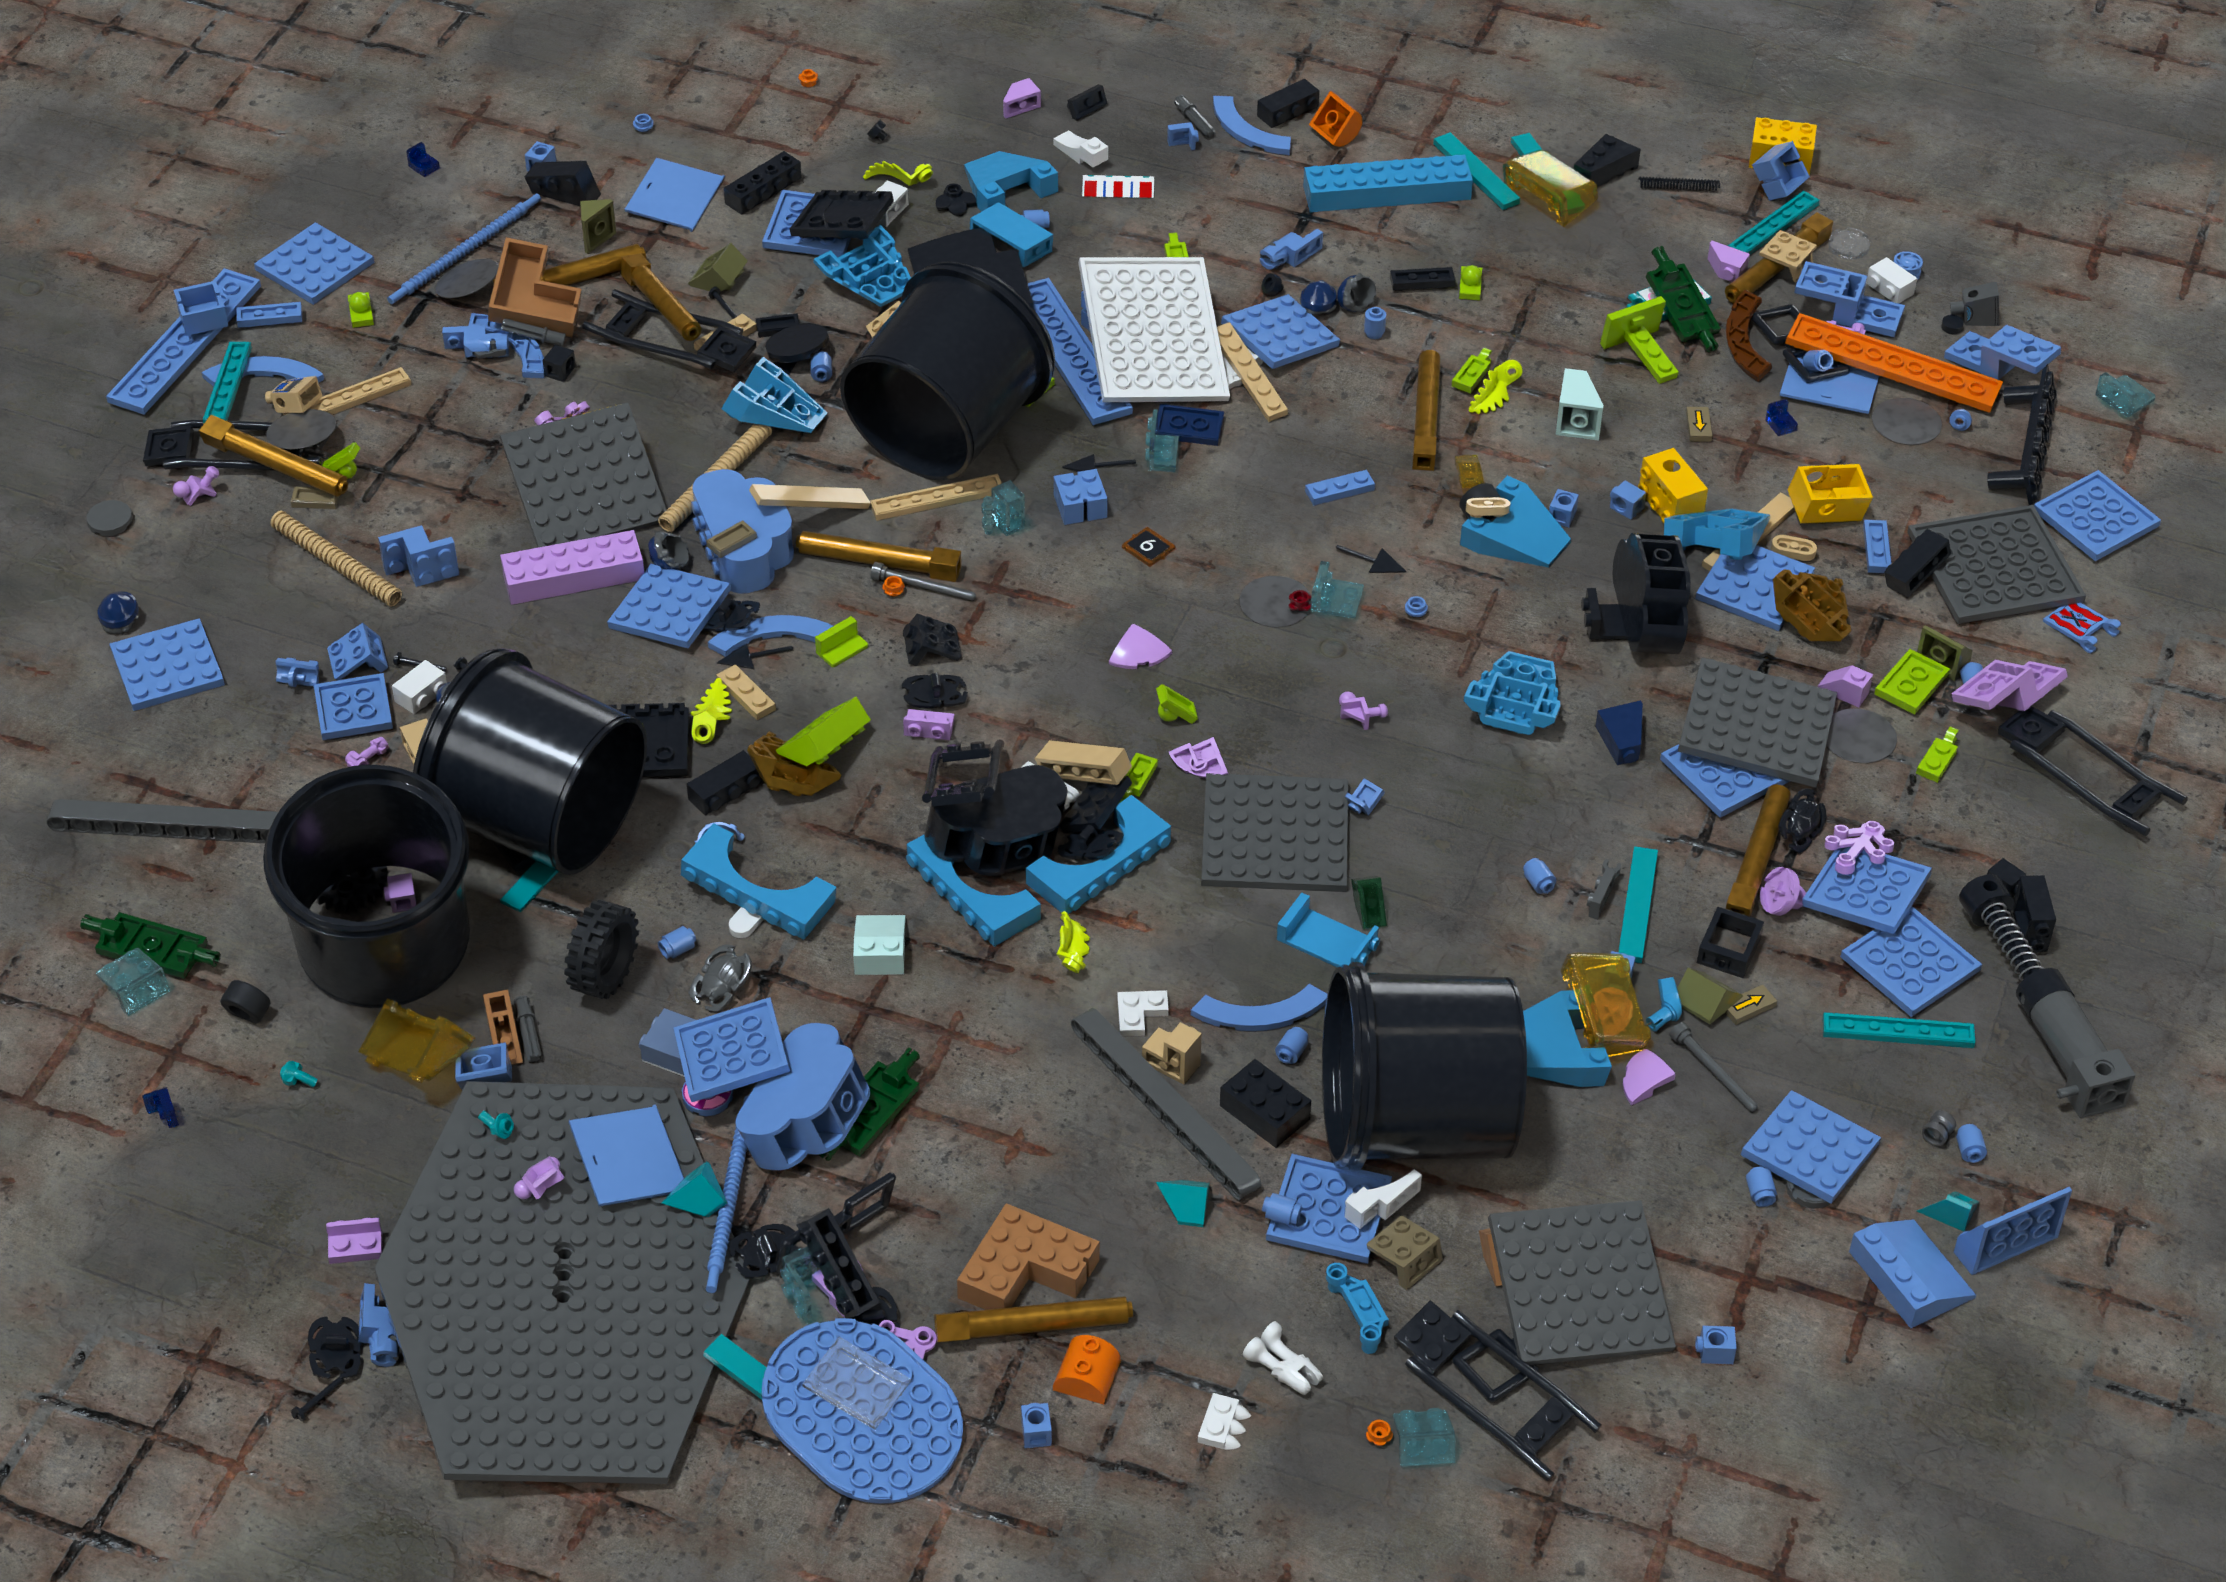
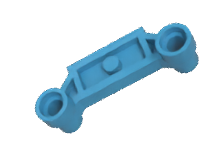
(1361, 1303)

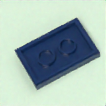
(1190, 424)

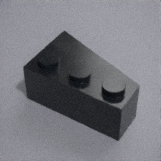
(1607, 159)
(563, 181)

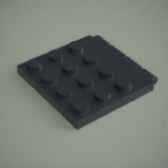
(842, 214)
(666, 736)

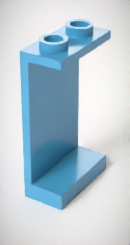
(1015, 230)
(1324, 936)

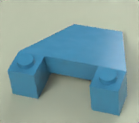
(1002, 171)
(773, 400)
(1729, 529)
(1522, 535)
(1555, 1048)

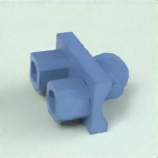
(297, 672)

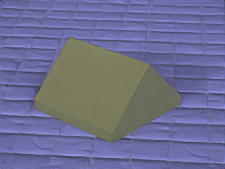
(597, 222)
(1705, 995)

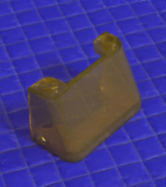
(1551, 181)
(1606, 1001)
(413, 1042)

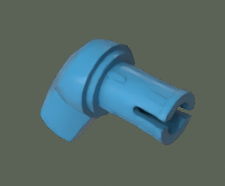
(1670, 1004)

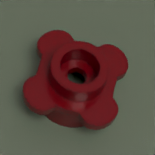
(1300, 601)

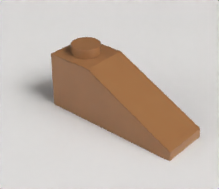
(502, 1023)

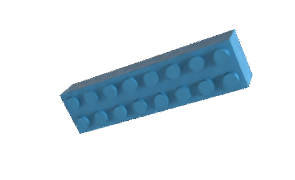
(1387, 183)

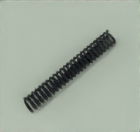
(1666, 181)

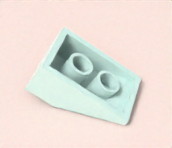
(879, 944)

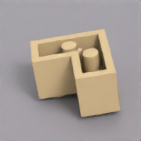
(1174, 1052)

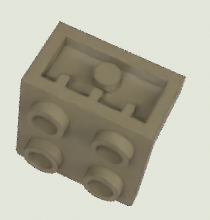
(1409, 1249)

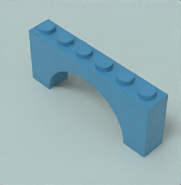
(1072, 885)
(791, 909)
(992, 915)

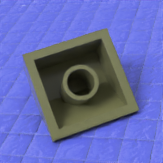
(719, 269)
(1944, 651)

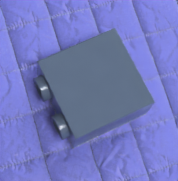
(660, 1044)

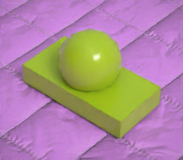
(1470, 282)
(360, 309)
(343, 461)
(1175, 705)

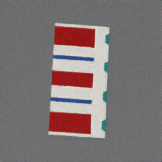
(1118, 186)

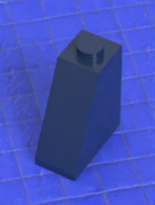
(1621, 731)

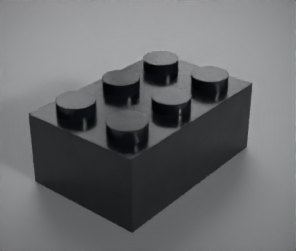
(1265, 1103)

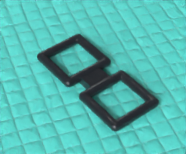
(1791, 352)
(844, 1218)
(1492, 1395)

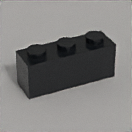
(1288, 103)
(1917, 562)
(723, 783)

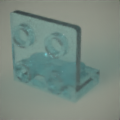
(1163, 448)
(1333, 595)
(134, 980)
(1425, 1437)

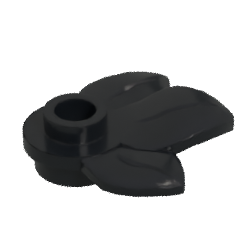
(955, 199)

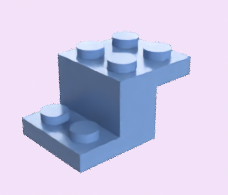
(423, 559)

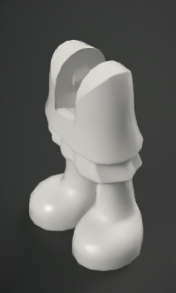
(1294, 1369)

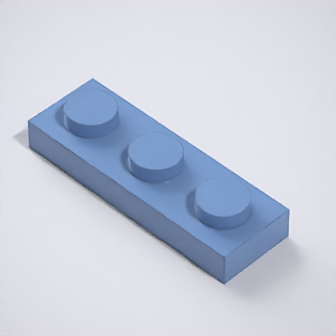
(269, 314)
(1340, 487)
(1876, 545)

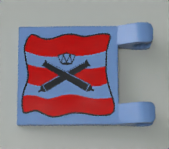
(2080, 622)

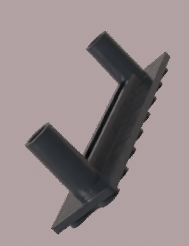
(2037, 435)

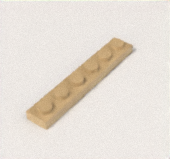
(1250, 373)

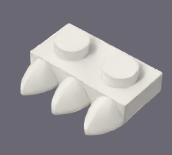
(1222, 1423)

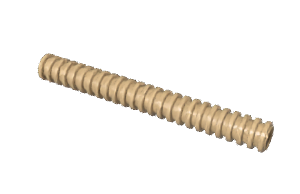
(729, 460)
(336, 558)

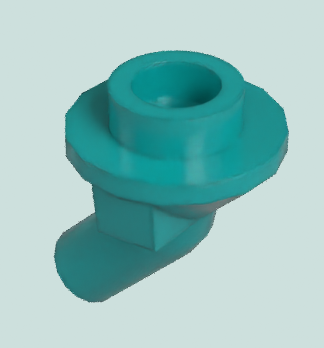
(293, 1071)
(501, 1126)

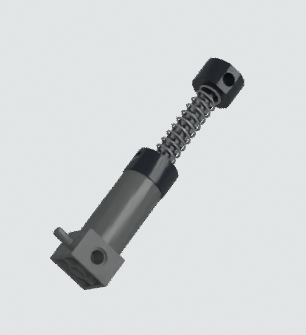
(2096, 1077)

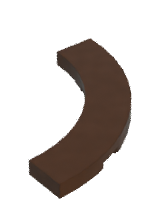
(1738, 339)

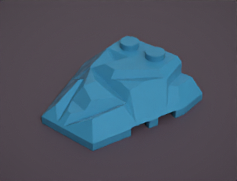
(870, 269)
(1516, 694)

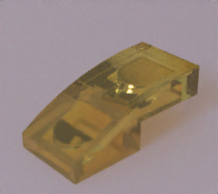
(1469, 470)

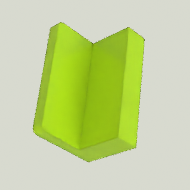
(840, 642)

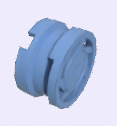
(1910, 262)

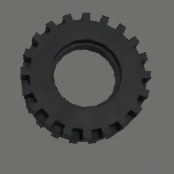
(601, 949)

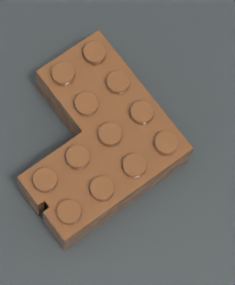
(523, 295)
(1022, 1249)

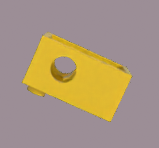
(1775, 132)
(1671, 491)
(1828, 497)

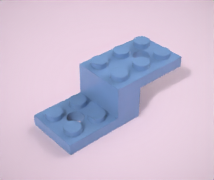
(1851, 304)
(2002, 352)

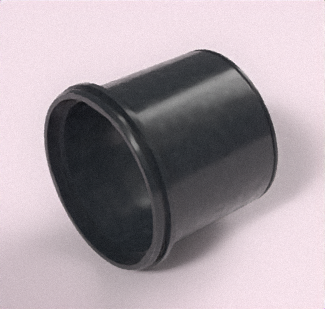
(947, 370)
(533, 761)
(362, 822)
(1422, 1066)

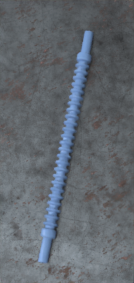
(464, 248)
(726, 1213)

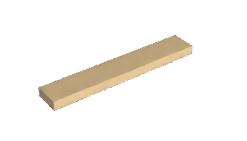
(362, 392)
(809, 496)
(934, 497)
(1779, 510)

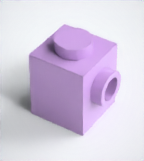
(400, 892)

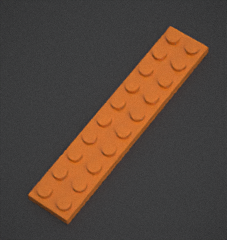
(1895, 362)

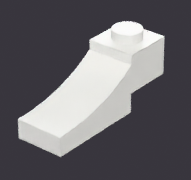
(1081, 149)
(1384, 1200)

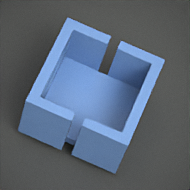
(1778, 178)
(201, 308)
(1073, 491)

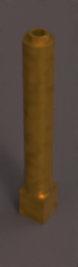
(1814, 230)
(589, 267)
(638, 272)
(1426, 411)
(225, 437)
(939, 563)
(1758, 852)
(1032, 1318)

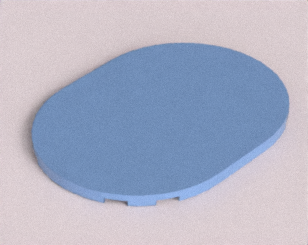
(883, 1465)

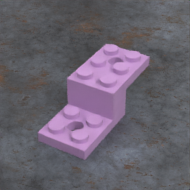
(2009, 685)

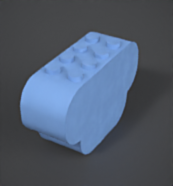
(724, 500)
(808, 1106)

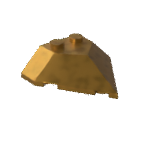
(1812, 605)
(787, 774)

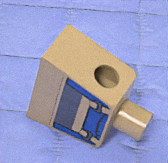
(294, 395)

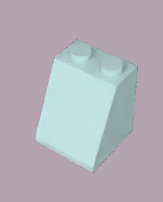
(1579, 407)

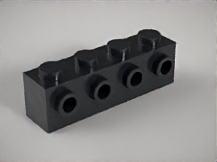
(762, 182)
(837, 1263)

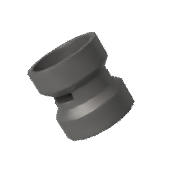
(1938, 1128)

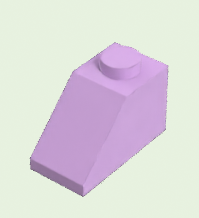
(1021, 98)
(1727, 261)
(1850, 684)

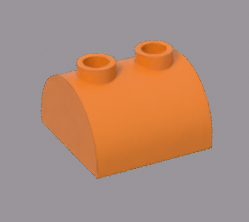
(1336, 120)
(1088, 1369)

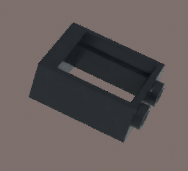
(2034, 912)
(1734, 962)

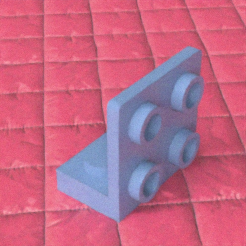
(356, 648)

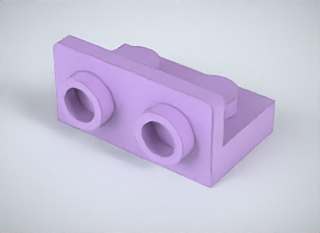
(928, 724)
(354, 1240)

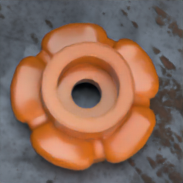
(808, 78)
(893, 586)
(1381, 1427)

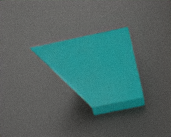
(698, 1192)
(1186, 1200)
(1953, 1211)

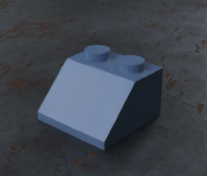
(484, 1065)

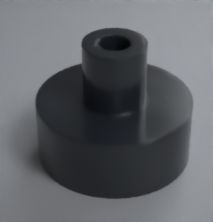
(877, 130)
(1272, 284)

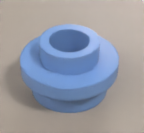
(643, 122)
(1962, 414)
(1416, 606)

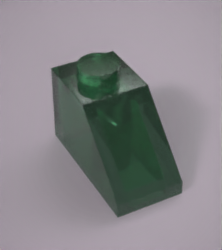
(1369, 901)

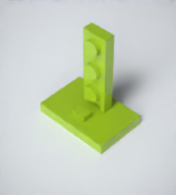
(1634, 327)

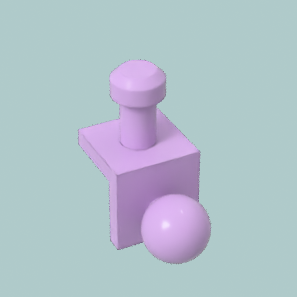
(196, 486)
(1357, 708)
(539, 1178)

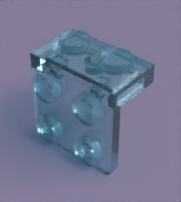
(2123, 394)
(797, 1276)

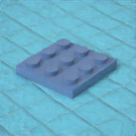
(353, 706)

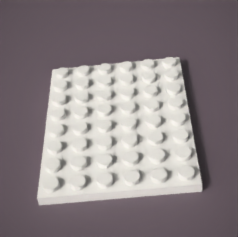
(1153, 329)

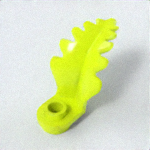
(922, 172)
(1496, 387)
(710, 712)
(1072, 944)

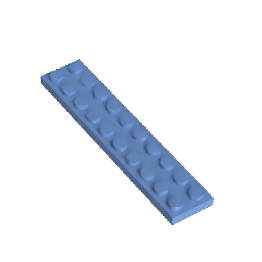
(176, 351)
(1074, 354)

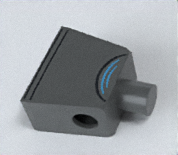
(1978, 305)

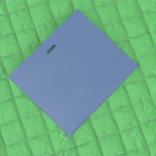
(675, 194)
(1847, 391)
(629, 1155)

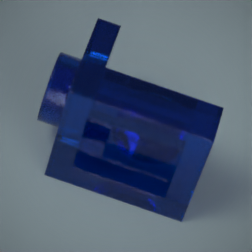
(421, 161)
(1780, 419)
(160, 1101)

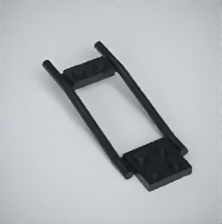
(723, 348)
(173, 447)
(2034, 730)
(970, 790)
(1436, 1337)

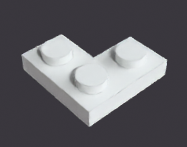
(1136, 1006)

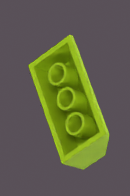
(826, 734)

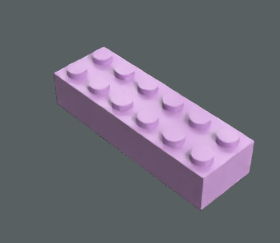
(572, 567)

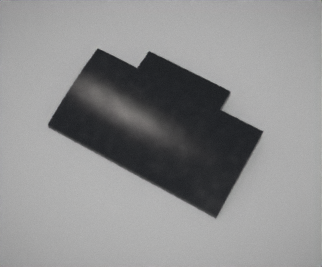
(976, 249)

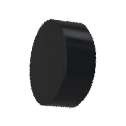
(1952, 324)

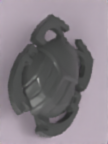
(721, 977)

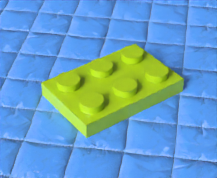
(1912, 681)

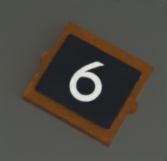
(1148, 546)

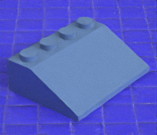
(2012, 1232)
(1909, 1270)

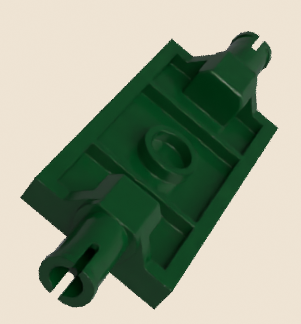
(1684, 301)
(167, 946)
(889, 1093)

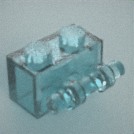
(1004, 509)

